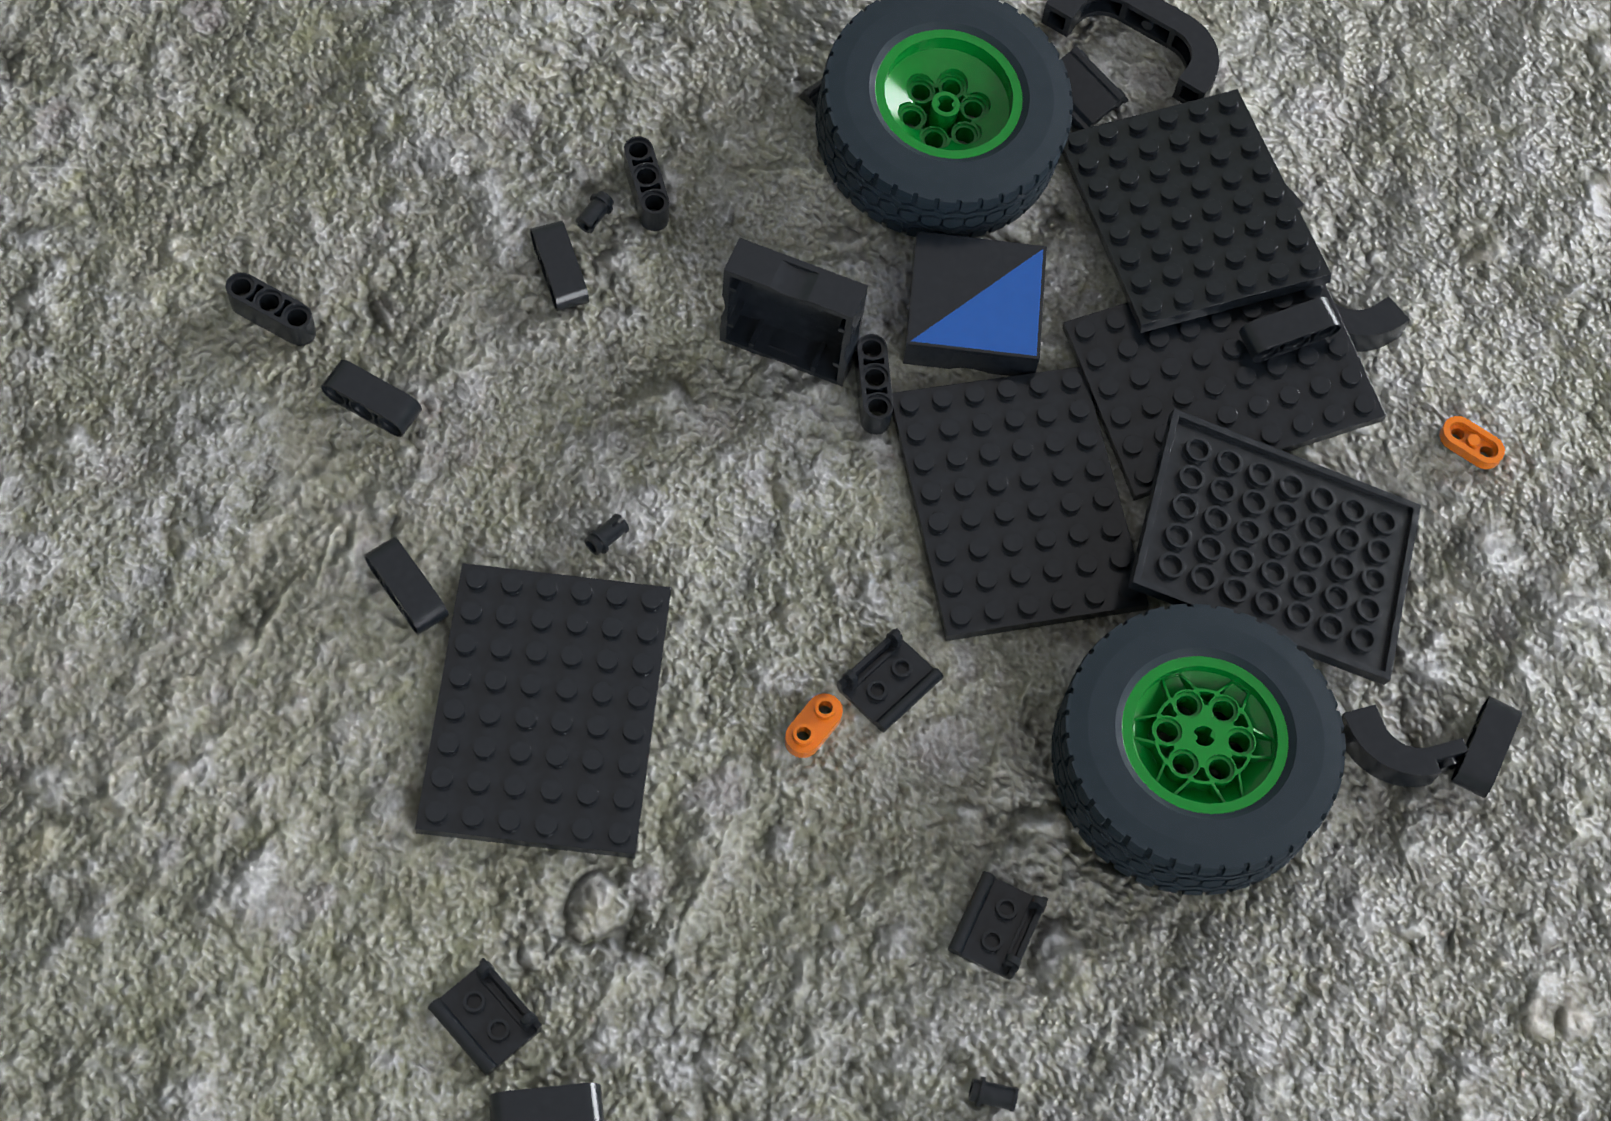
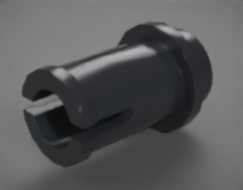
(598, 207)
(599, 539)
(992, 1094)

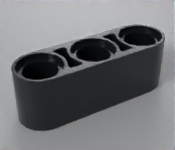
(649, 195)
(559, 265)
(262, 297)
(1290, 329)
(873, 397)
(371, 398)
(406, 585)
(1487, 746)
(550, 1103)

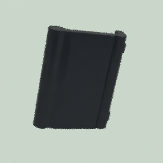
(1091, 90)
(888, 681)
(997, 926)
(486, 1017)

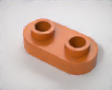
(1472, 442)
(815, 724)

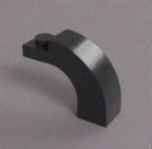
(1389, 759)

